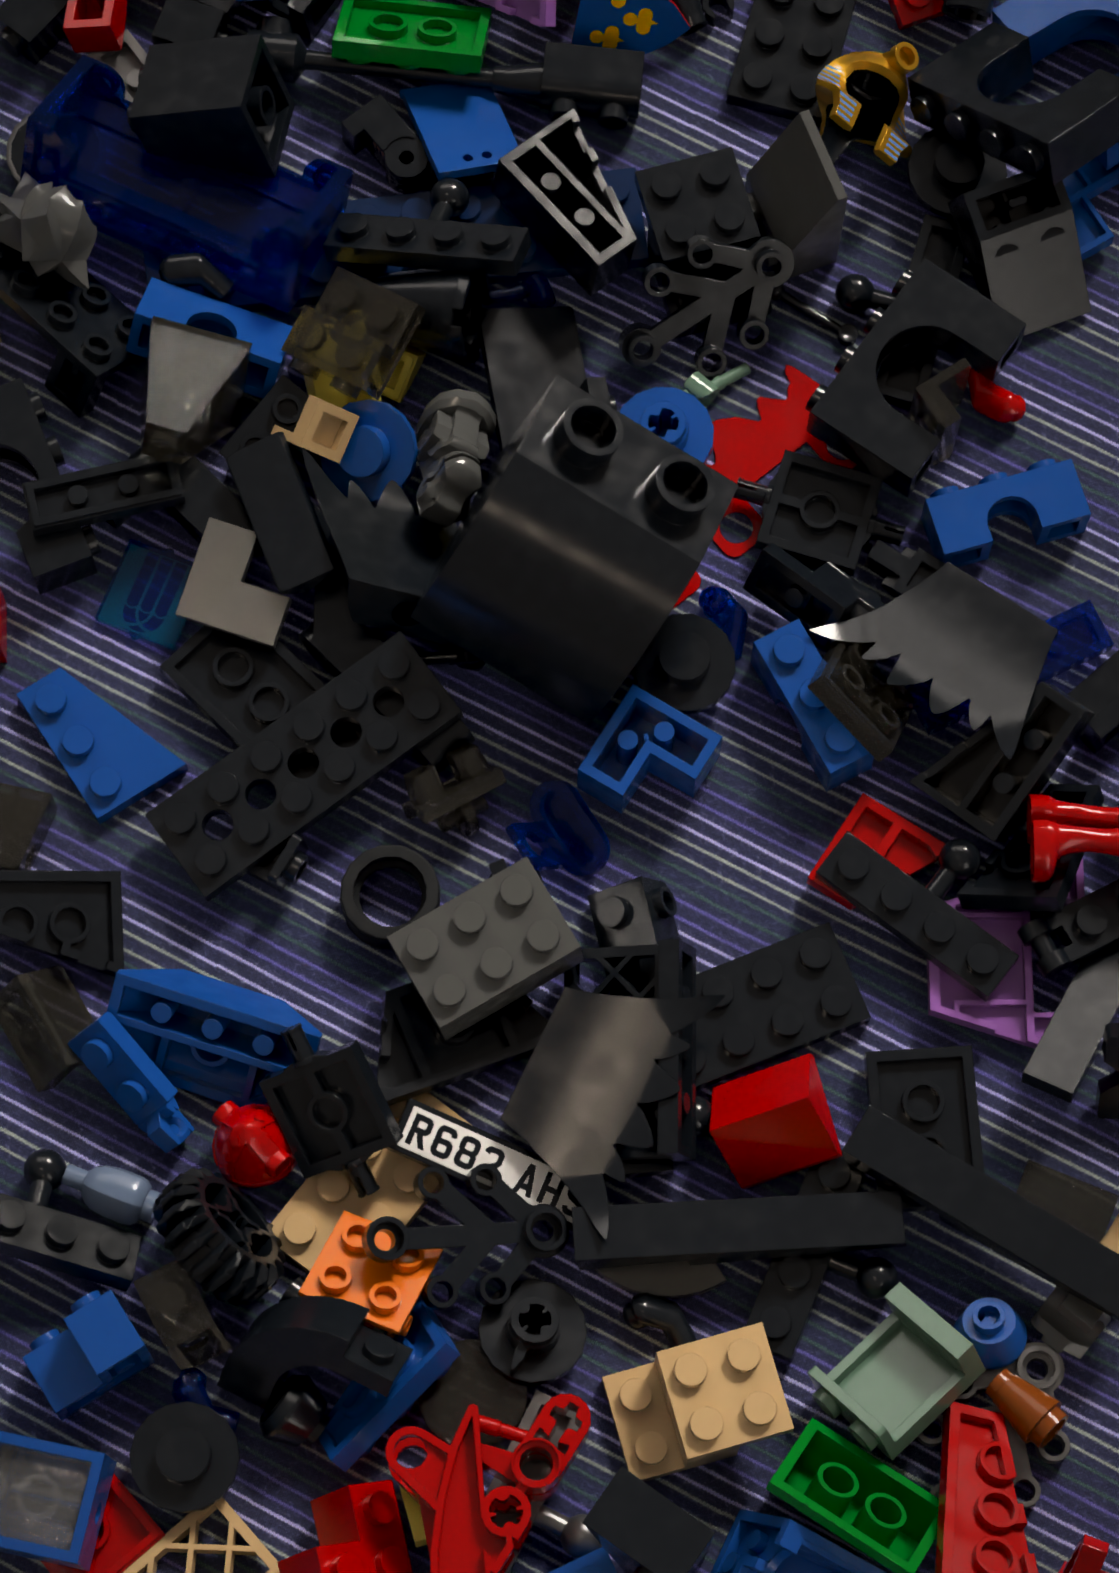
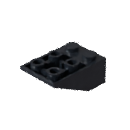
(1024, 249)

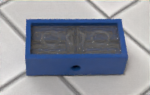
(52, 1499)

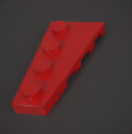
(978, 1506)

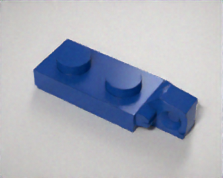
(132, 1080)

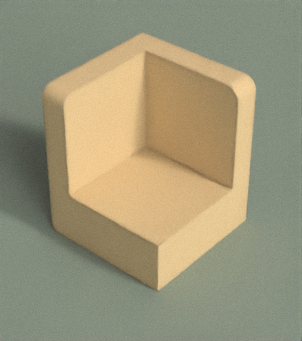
(322, 429)

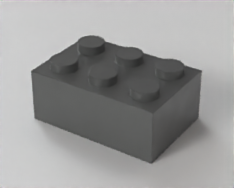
(486, 948)

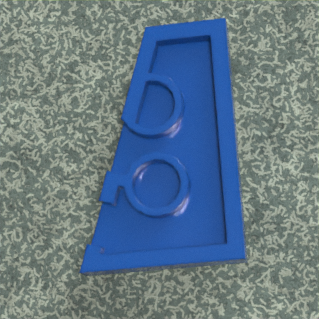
(96, 745)

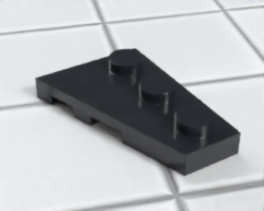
(1007, 874)
(65, 915)

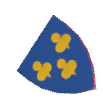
(628, 24)

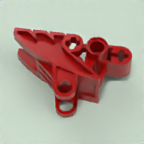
(452, 1483)

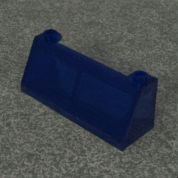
(248, 226)

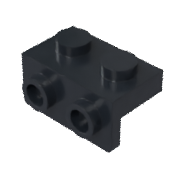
(630, 916)

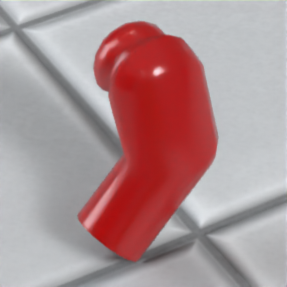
(994, 400)

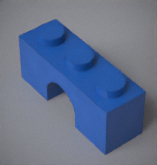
(212, 315)
(1043, 496)
(786, 666)

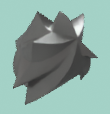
(48, 229)

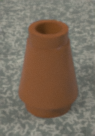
(1027, 1408)

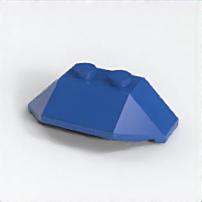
(206, 1031)

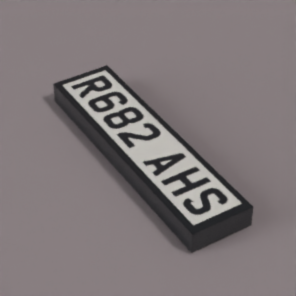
(458, 1147)

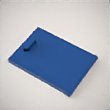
(459, 128)

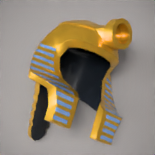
(865, 101)

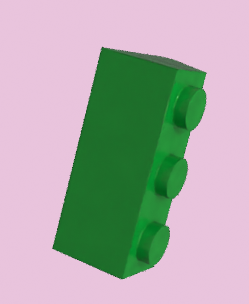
(857, 1498)

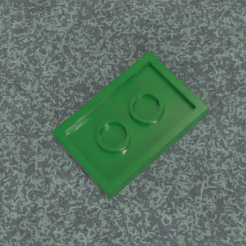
(413, 34)

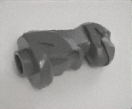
(451, 448)

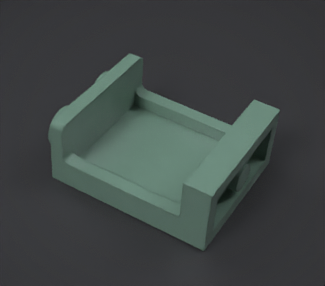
(898, 1375)

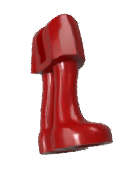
(1067, 828)

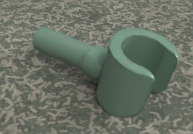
(707, 390)

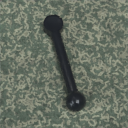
(846, 334)

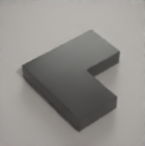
(217, 590)

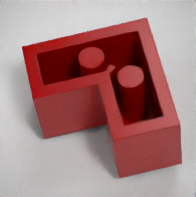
(356, 1533)

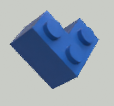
(643, 739)
(89, 1356)

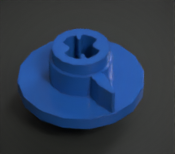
(675, 418)
(377, 452)

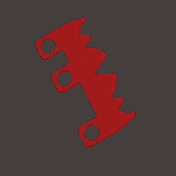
(755, 447)

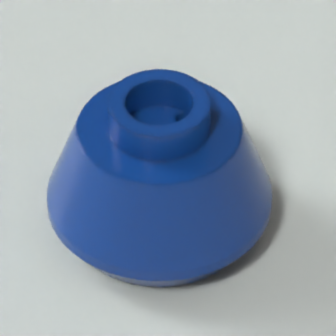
(994, 1330)

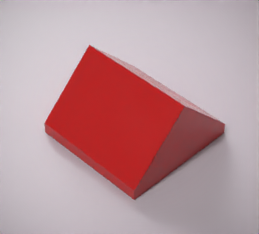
(773, 1122)

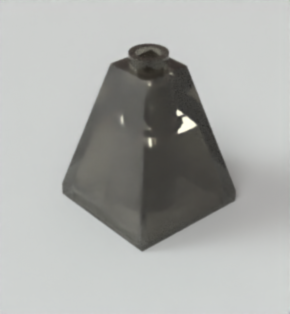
(190, 389)

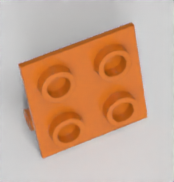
(384, 1288)

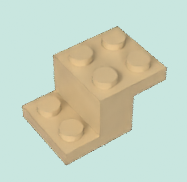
(697, 1403)

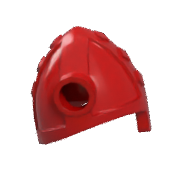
(250, 1145)

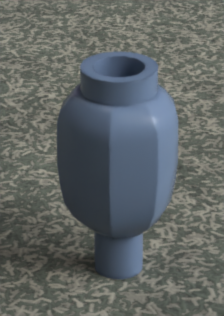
(114, 1192)

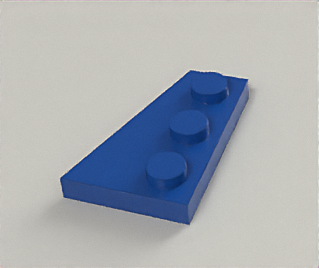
(365, 1415)

